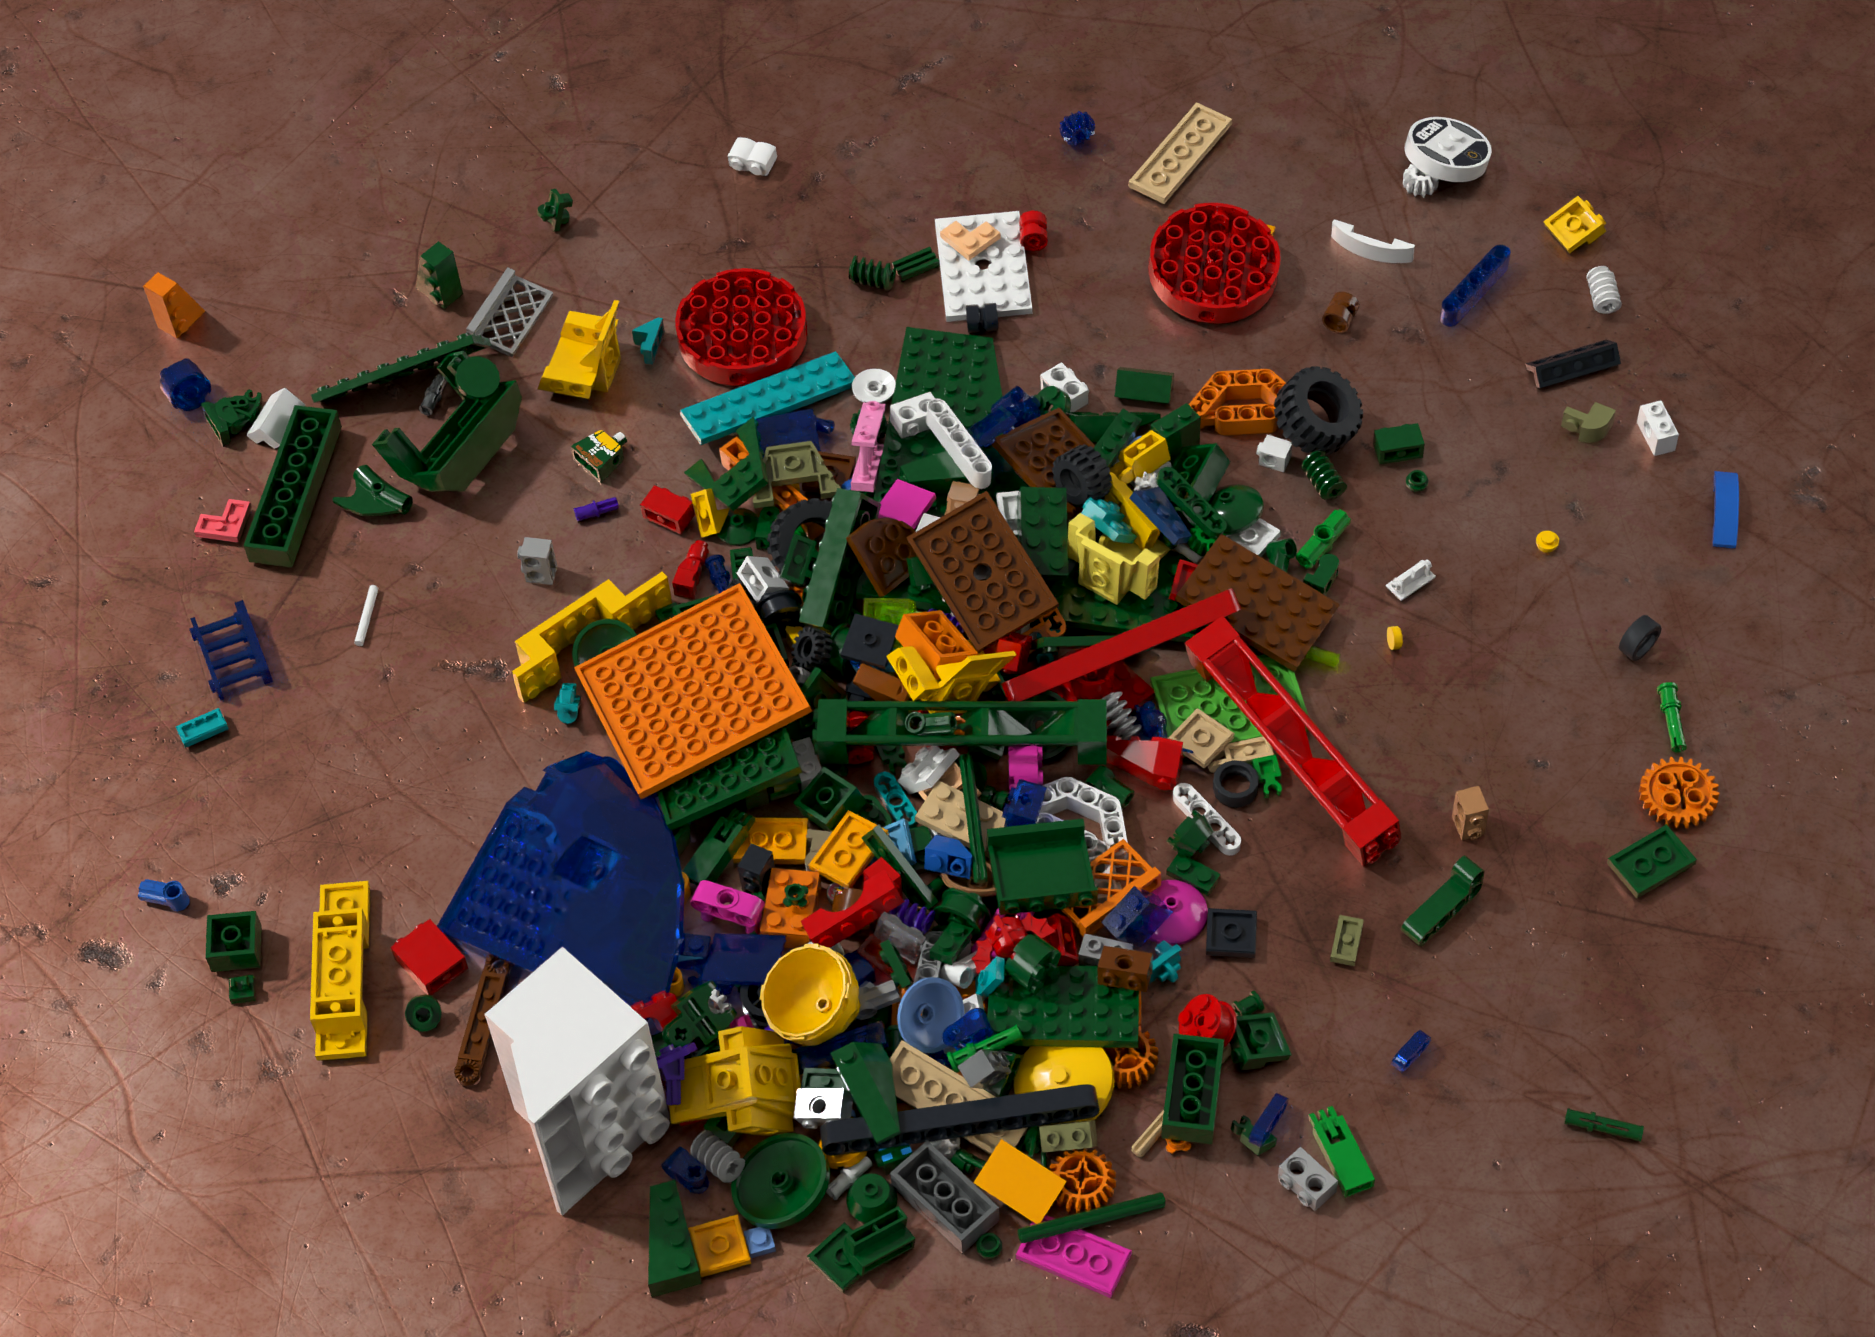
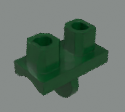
(554, 211)

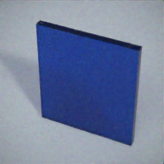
(742, 958)

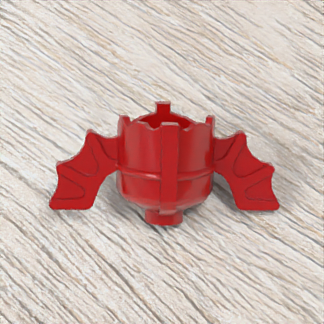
(1006, 939)

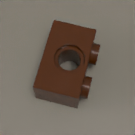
(1125, 968)

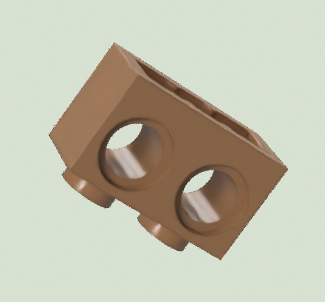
(1470, 813)

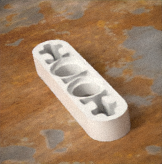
(1212, 816)

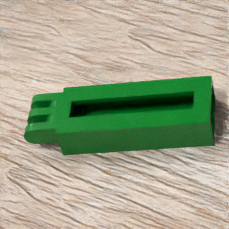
(1343, 1156)

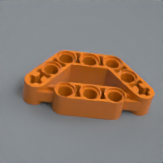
(1237, 386)

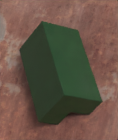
(1144, 384)
(878, 1241)

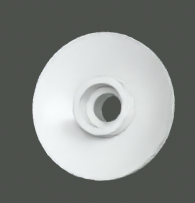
(873, 386)

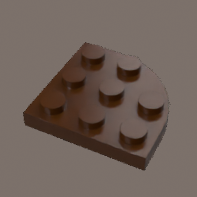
(883, 552)

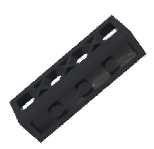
(1574, 363)

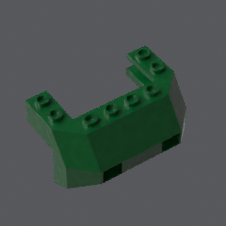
(463, 441)

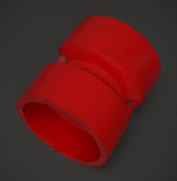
(1033, 230)

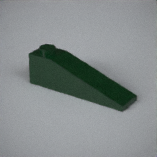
(871, 1084)

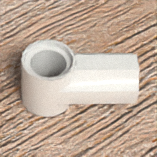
(961, 972)

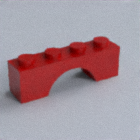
(877, 897)

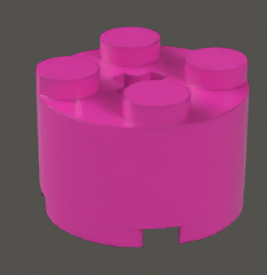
(1024, 764)

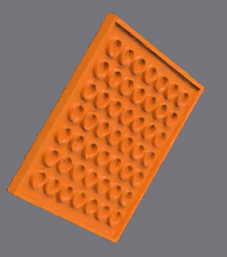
(691, 690)

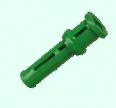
(1670, 707)
(1013, 1035)

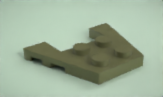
(794, 465)

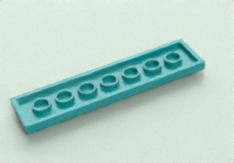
(768, 397)

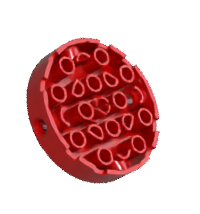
(1214, 263)
(741, 326)

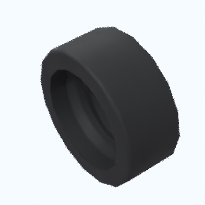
(1640, 637)
(1235, 768)

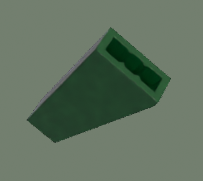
(934, 473)

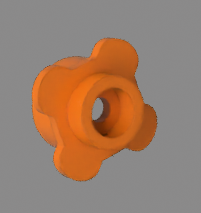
(1173, 1146)

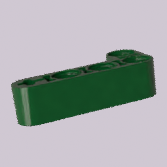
(1446, 902)

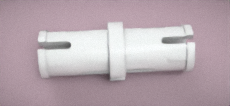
(847, 1178)

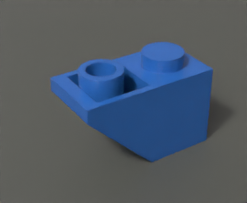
(948, 857)

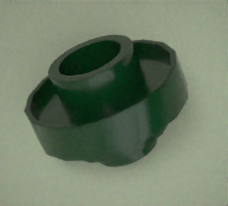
(423, 1012)

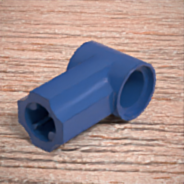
(164, 894)

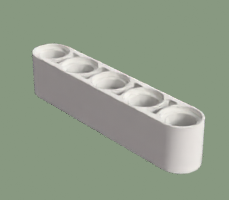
(959, 443)

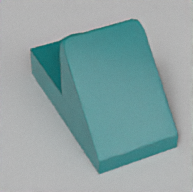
(649, 337)

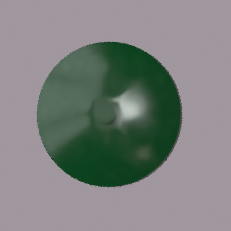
(781, 1181)

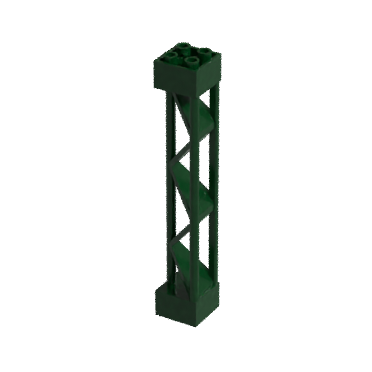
(986, 724)

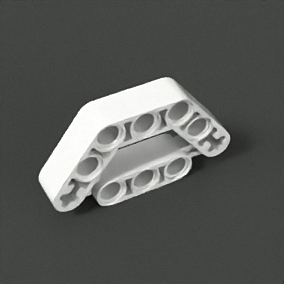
(1094, 810)

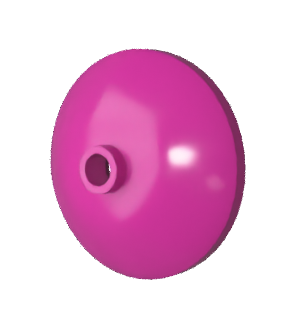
(1188, 913)

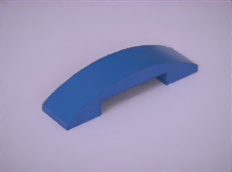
(1726, 509)

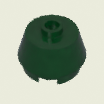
(1191, 835)
(870, 1197)

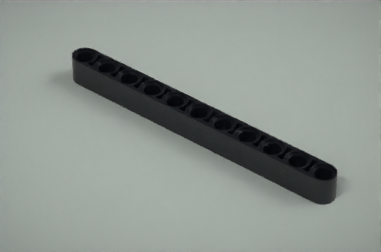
(966, 1119)

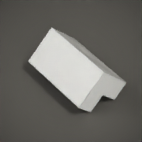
(274, 418)

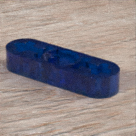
(1268, 1120)

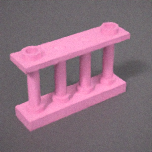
(870, 453)

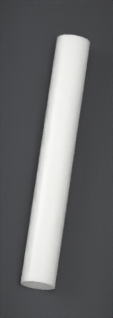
(366, 615)

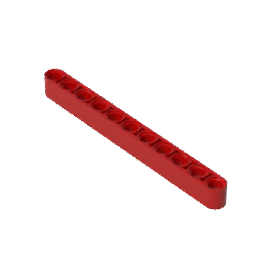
(1121, 646)

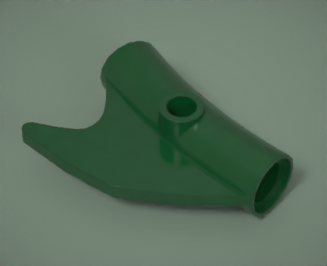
(374, 496)

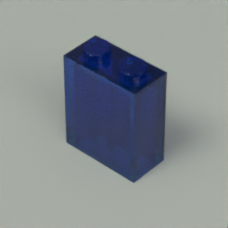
(1137, 917)

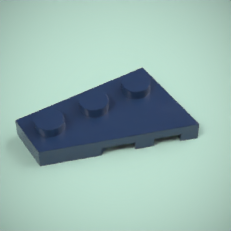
(1162, 514)

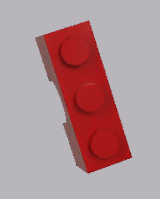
(657, 1009)

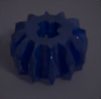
(1077, 128)

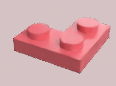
(225, 527)

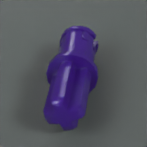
(595, 509)

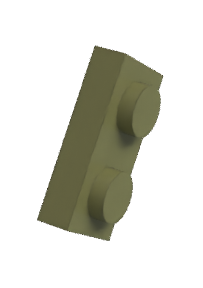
(1346, 940)

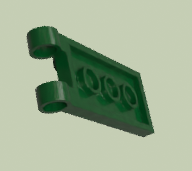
(1048, 645)

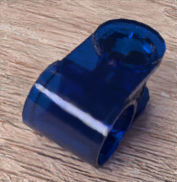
(970, 1028)
(686, 1170)

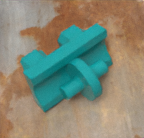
(567, 703)
(1167, 963)

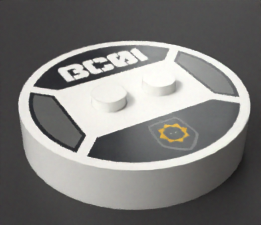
(1448, 149)

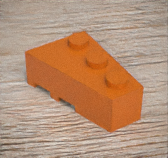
(171, 305)

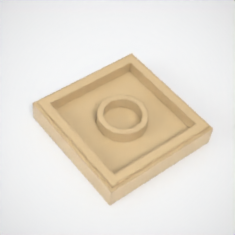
(1203, 737)

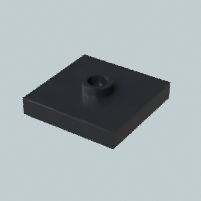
(869, 641)
(1231, 933)

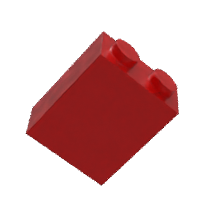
(429, 957)

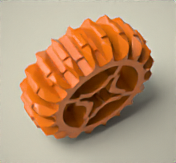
(1132, 1067)
(1101, 1185)

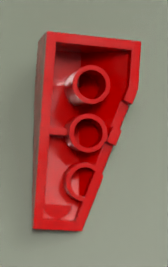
(1153, 761)

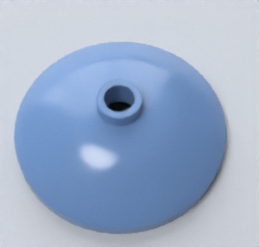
(941, 1007)

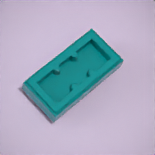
(202, 727)
(990, 977)

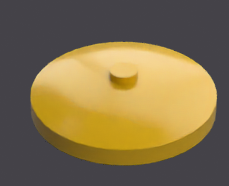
(1064, 1067)

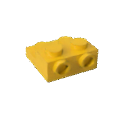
(1575, 224)

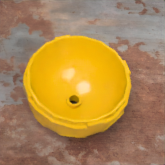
(801, 987)

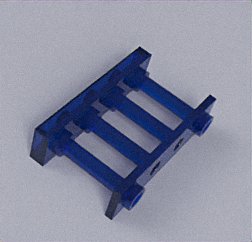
(253, 651)

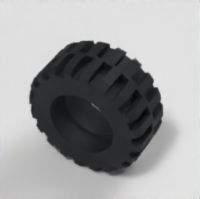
(1333, 395)
(787, 523)

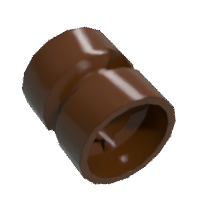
(1340, 312)

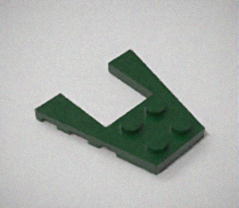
(743, 479)

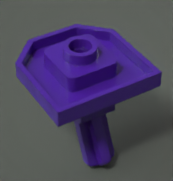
(672, 1070)

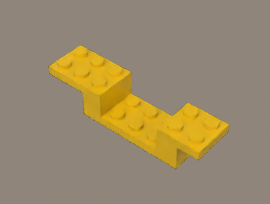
(540, 646)
(337, 970)

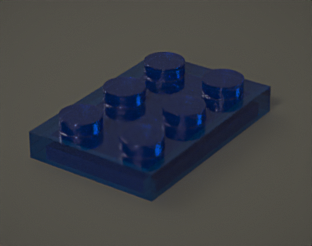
(991, 426)
(788, 429)

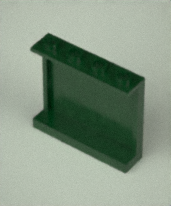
(1041, 867)

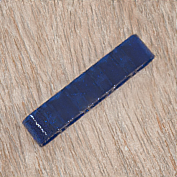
(1475, 285)

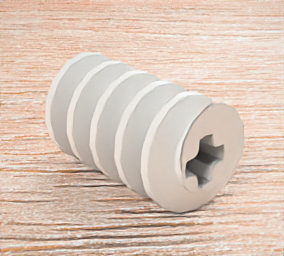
(1603, 290)

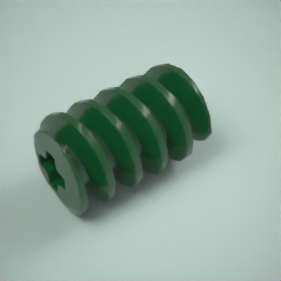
(871, 274)
(1323, 475)

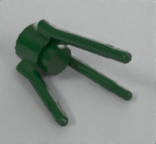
(1032, 1144)
(966, 1161)

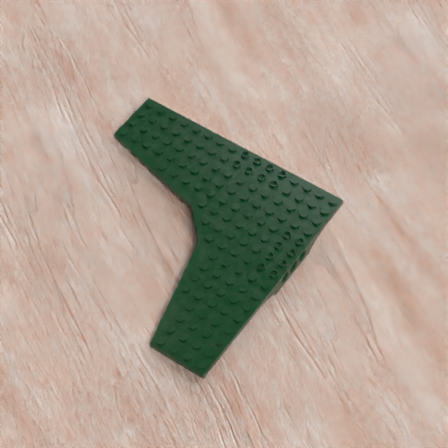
(966, 376)

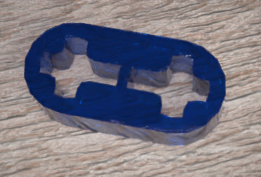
(1411, 1050)

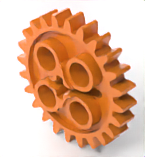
(1699, 789)

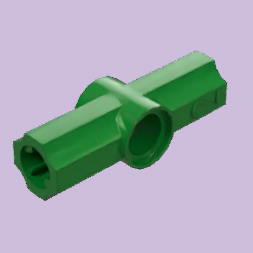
(1323, 538)

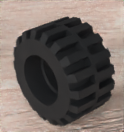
(1082, 474)

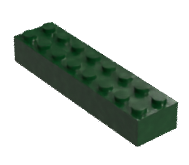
(292, 486)

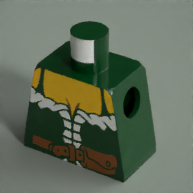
(599, 453)

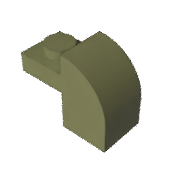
(1590, 426)

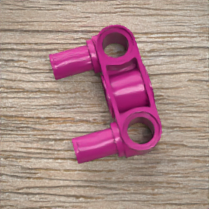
(743, 910)

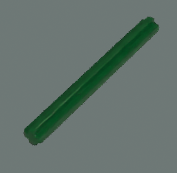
(973, 818)
(1091, 1217)

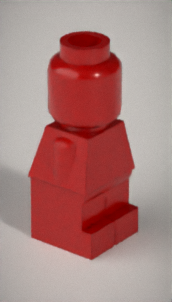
(690, 570)

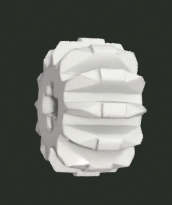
(1419, 182)

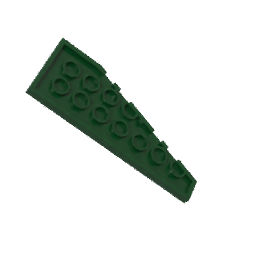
(405, 366)

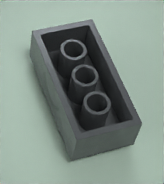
(945, 1196)

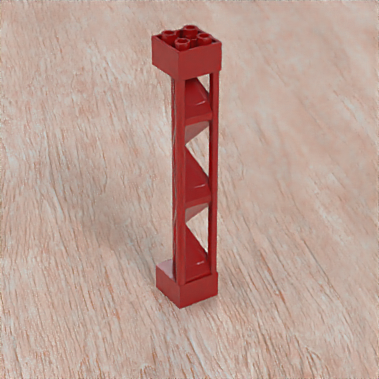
(1224, 656)

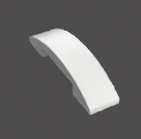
(1371, 248)

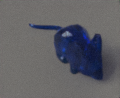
(1151, 721)

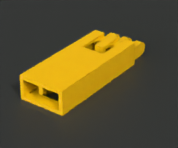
(1141, 525)

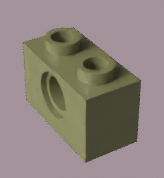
(1068, 1136)

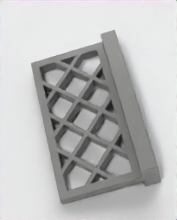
(495, 301)

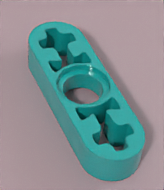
(895, 791)

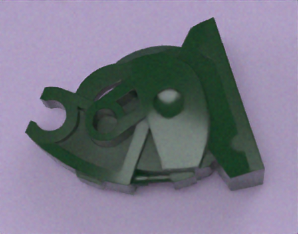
(232, 414)

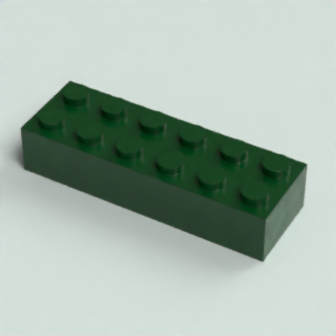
(837, 567)

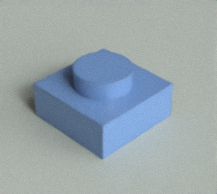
(759, 1241)

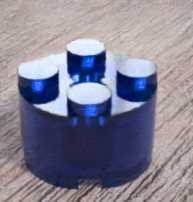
(184, 385)
(1020, 405)

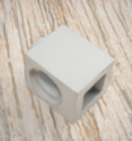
(1274, 453)

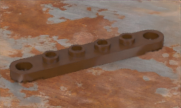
(477, 1033)

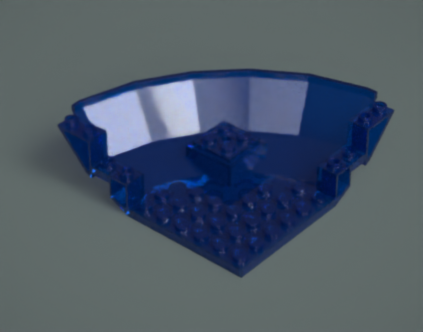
(540, 886)

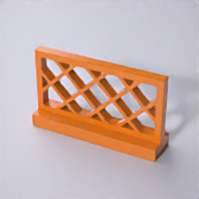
(1147, 881)

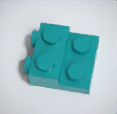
(1109, 520)

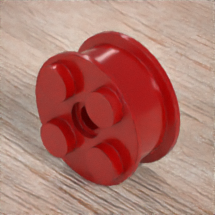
(1208, 1018)

